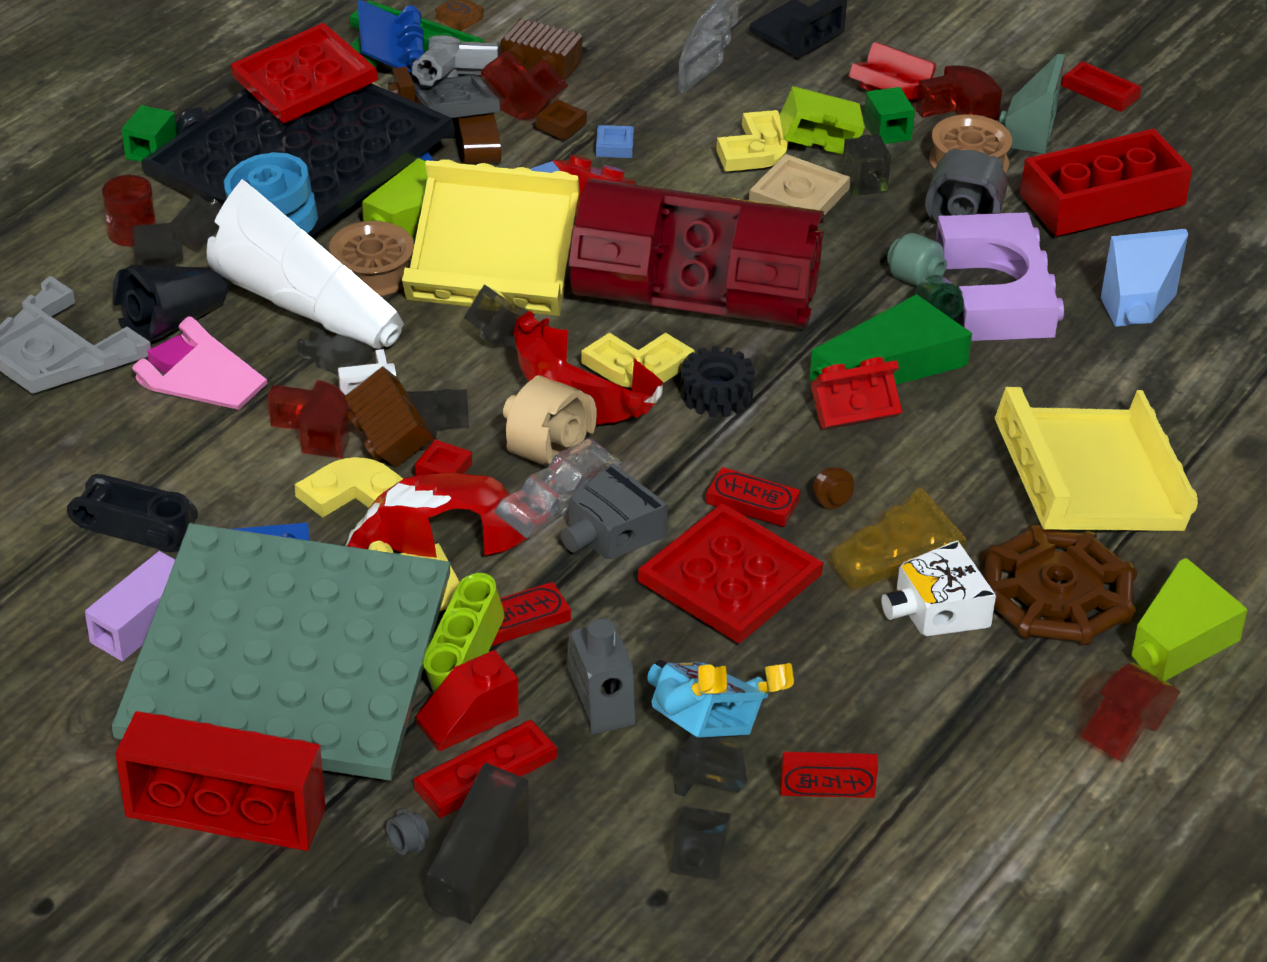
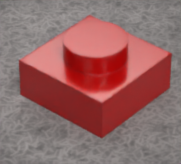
(443, 458)

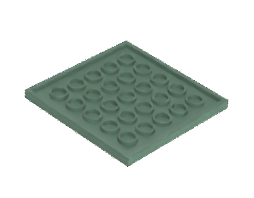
(291, 643)

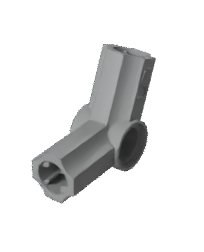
(450, 57)

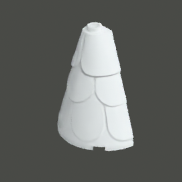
(282, 263)

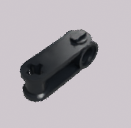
(133, 512)

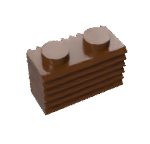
(535, 42)
(387, 417)

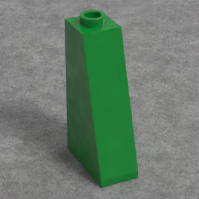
(909, 332)

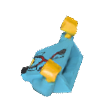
(709, 699)

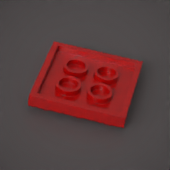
(304, 72)
(730, 572)

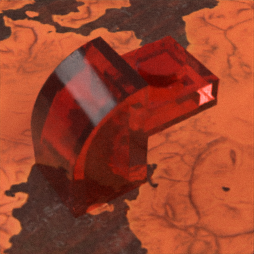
(959, 90)
(524, 91)
(318, 415)
(1129, 704)

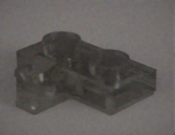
(442, 409)

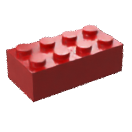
(1105, 182)
(221, 780)

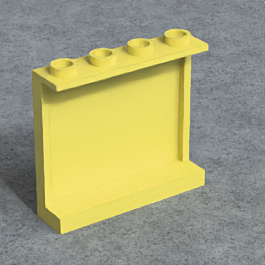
(493, 231)
(1096, 466)

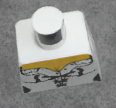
(941, 593)

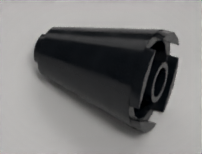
(163, 296)

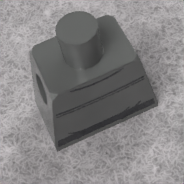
(614, 515)
(595, 658)

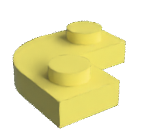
(758, 148)
(615, 358)
(343, 482)

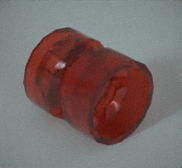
(127, 204)

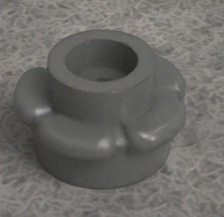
(407, 832)

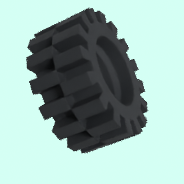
(715, 397)

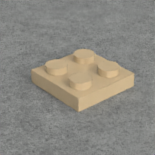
(800, 185)

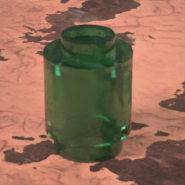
(941, 294)

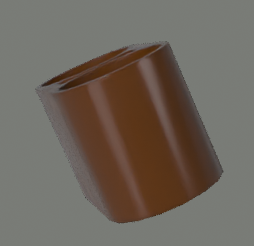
(478, 139)

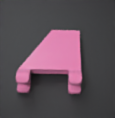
(205, 374)

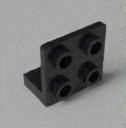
(800, 26)

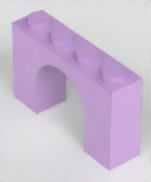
(1010, 245)
(125, 613)

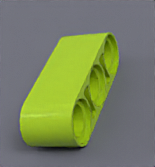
(465, 627)

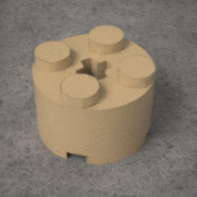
(547, 419)

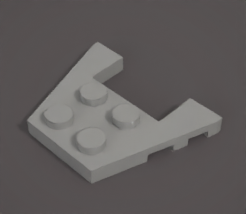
(46, 354)

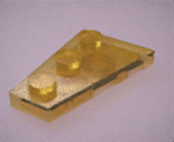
(902, 536)

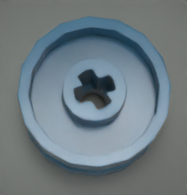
(282, 181)

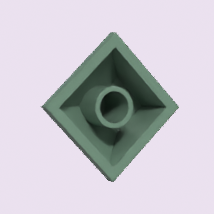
(1035, 109)

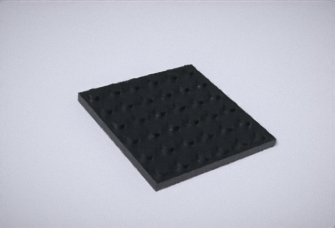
(345, 145)

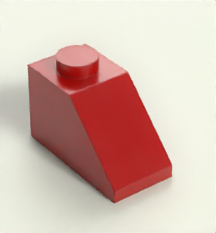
(470, 701)

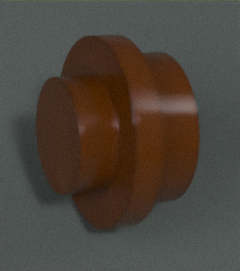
(833, 487)

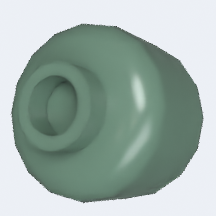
(916, 258)

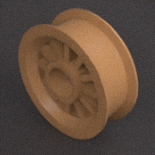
(970, 133)
(374, 253)

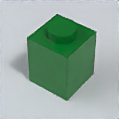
(889, 115)
(147, 132)

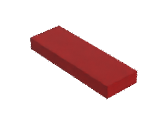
(514, 751)

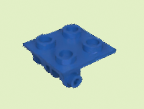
(391, 37)

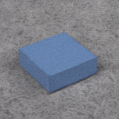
(614, 141)

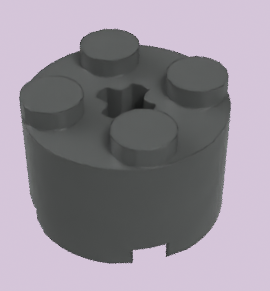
(966, 185)

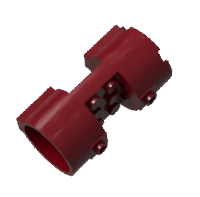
(696, 252)

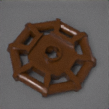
(1084, 568)

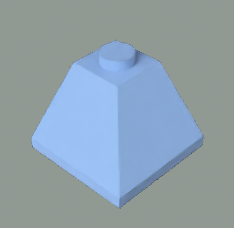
(1142, 275)

